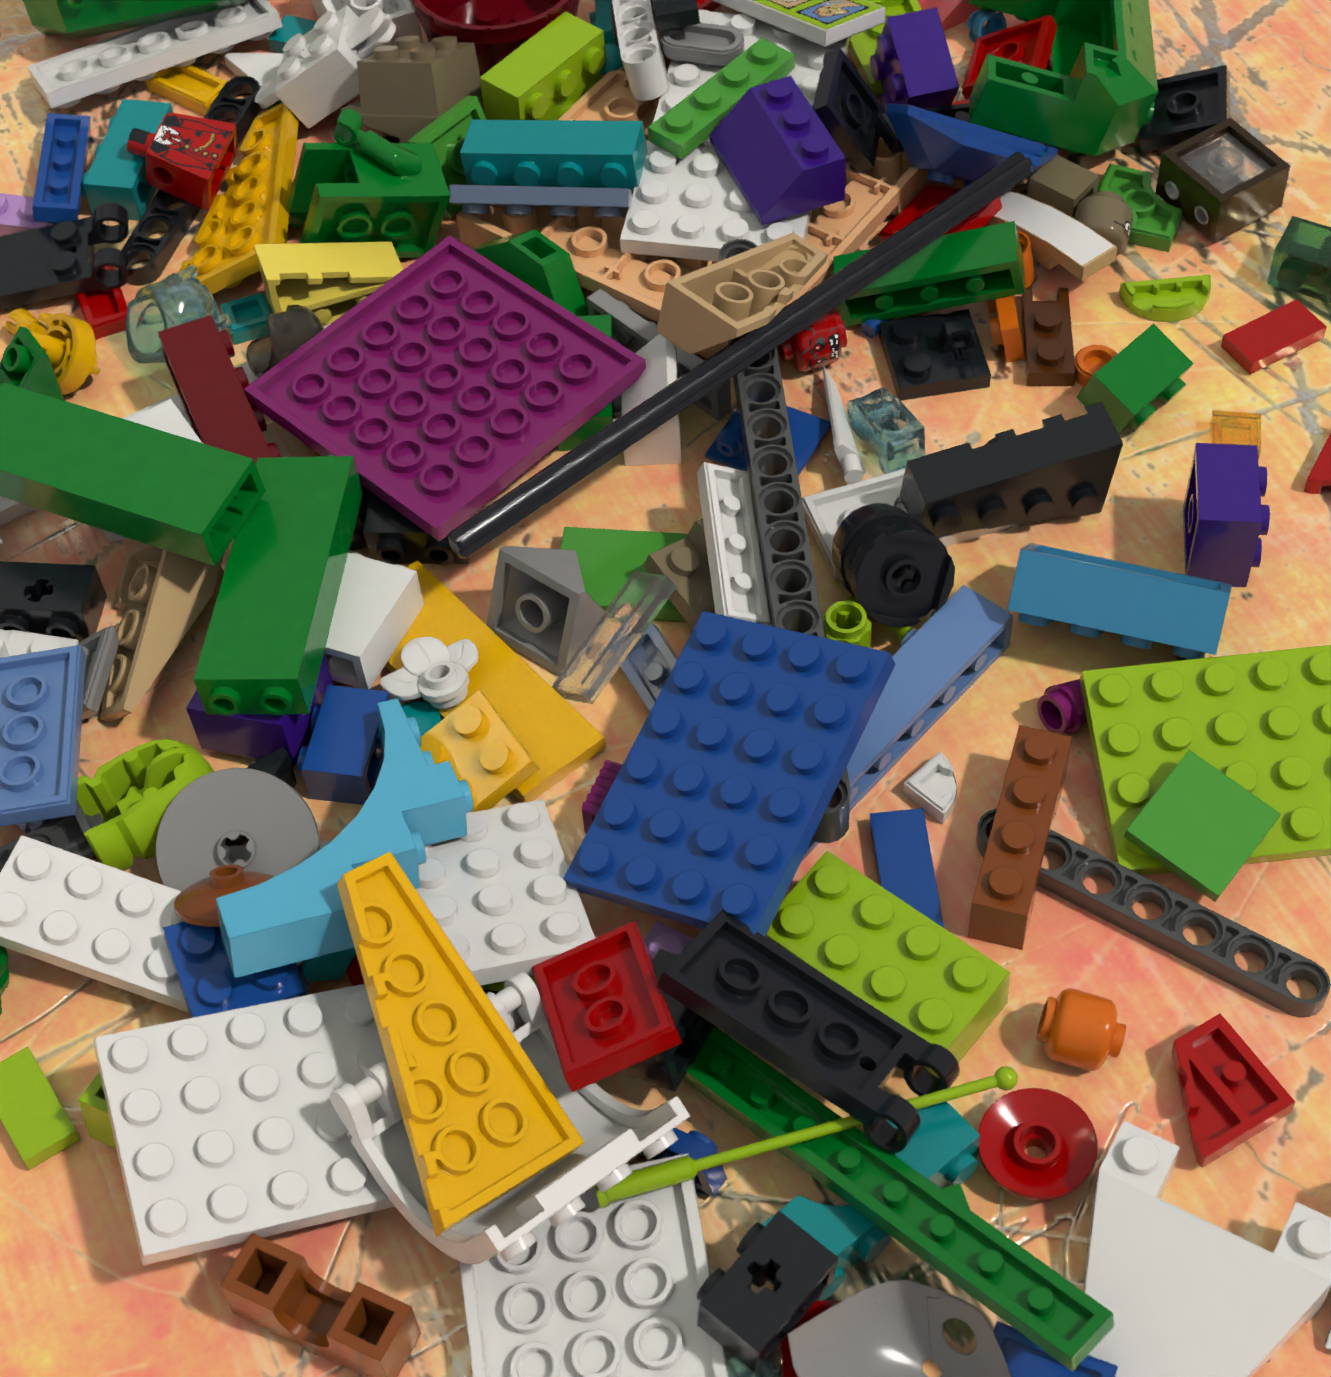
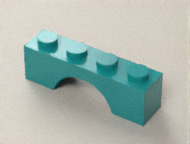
(940, 1151)

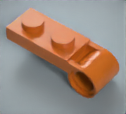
(1006, 326)

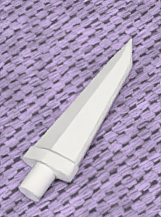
(843, 439)

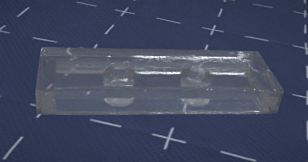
(613, 637)

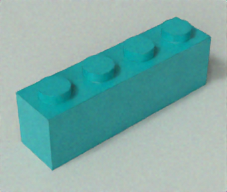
(554, 153)

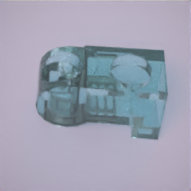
(887, 428)

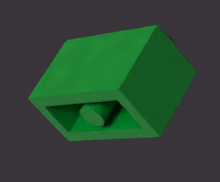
(1137, 379)

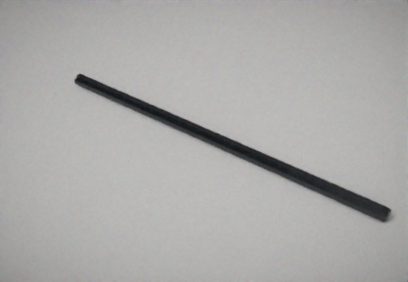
(734, 358)

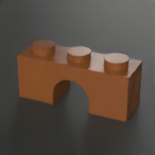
(351, 1328)

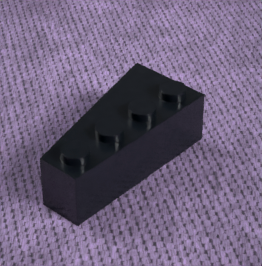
(1016, 478)

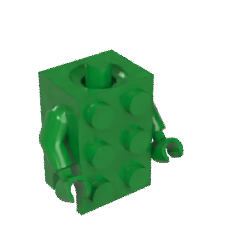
(370, 190)

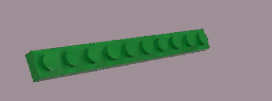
(905, 1204)

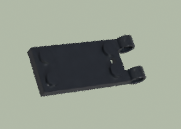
(43, 263)
(808, 1027)

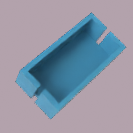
(1120, 599)

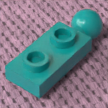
(604, 19)

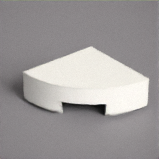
(934, 787)

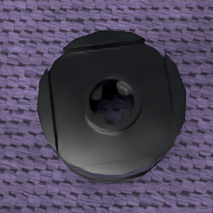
(892, 564)

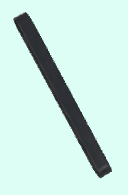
(179, 220)

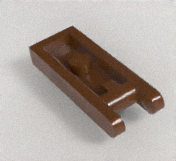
(1048, 340)

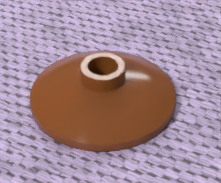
(198, 902)

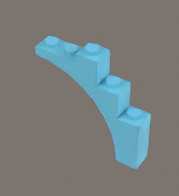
(301, 909)

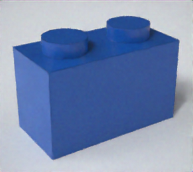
(343, 746)

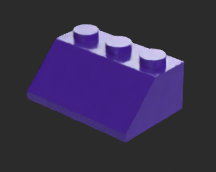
(780, 152)

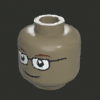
(1107, 216)

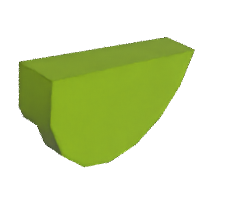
(1167, 298)

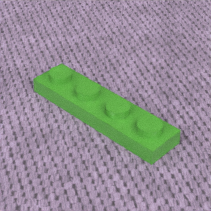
(703, 110)

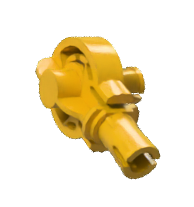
(67, 343)

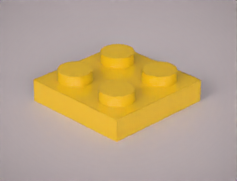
(480, 751)

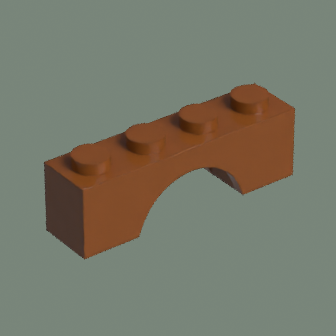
(1019, 837)

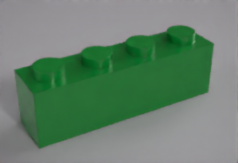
(944, 274)

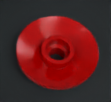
(1044, 1121)

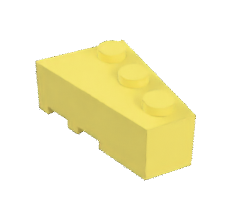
(325, 275)

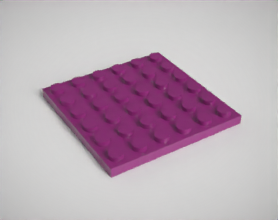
(446, 385)

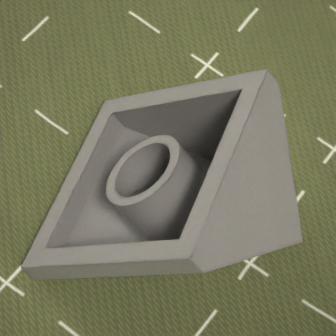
(541, 604)

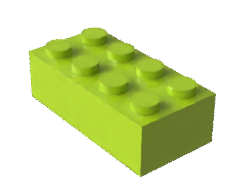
(890, 955)

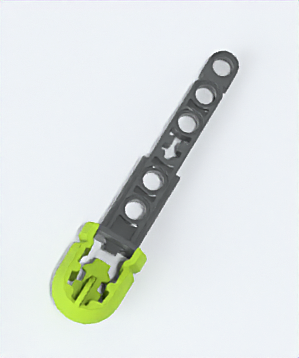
(122, 804)

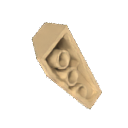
(736, 293)
(159, 604)

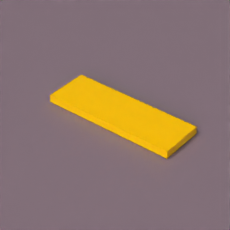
(537, 714)

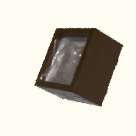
(1222, 179)

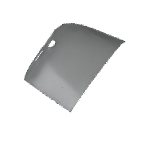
(891, 1333)

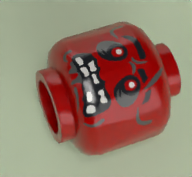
(816, 344)

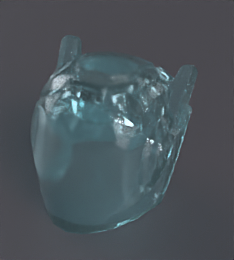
(166, 305)

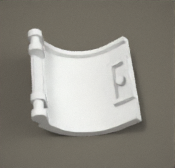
(608, 1127)

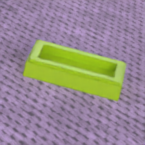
(32, 1110)

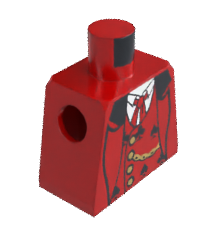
(186, 156)

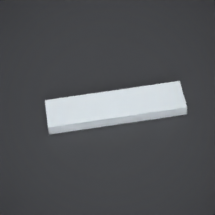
(732, 544)

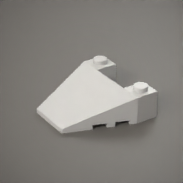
(1185, 1289)

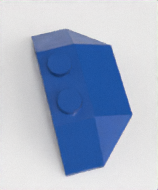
(958, 148)

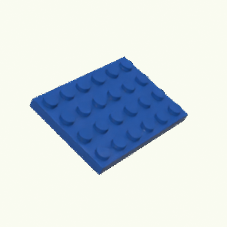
(730, 773)

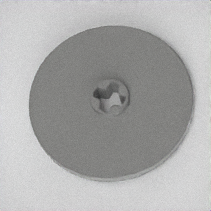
(230, 806)

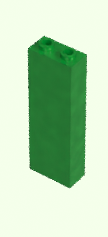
(123, 475)
(280, 589)

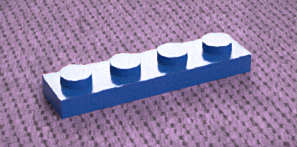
(61, 168)

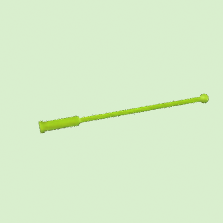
(686, 1168)

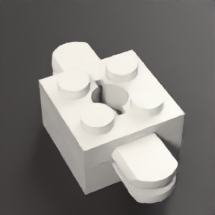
(321, 66)

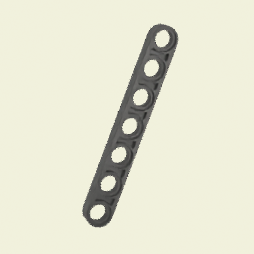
(1178, 914)

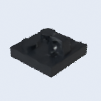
(1187, 107)
(848, 110)
(934, 355)

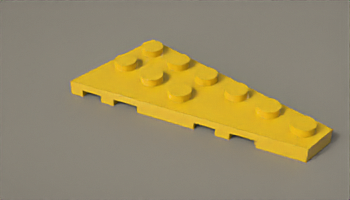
(253, 204)
(460, 1077)

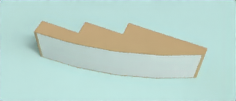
(1056, 236)

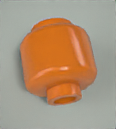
(1080, 1029)

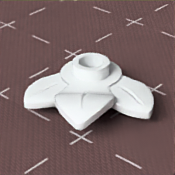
(433, 672)

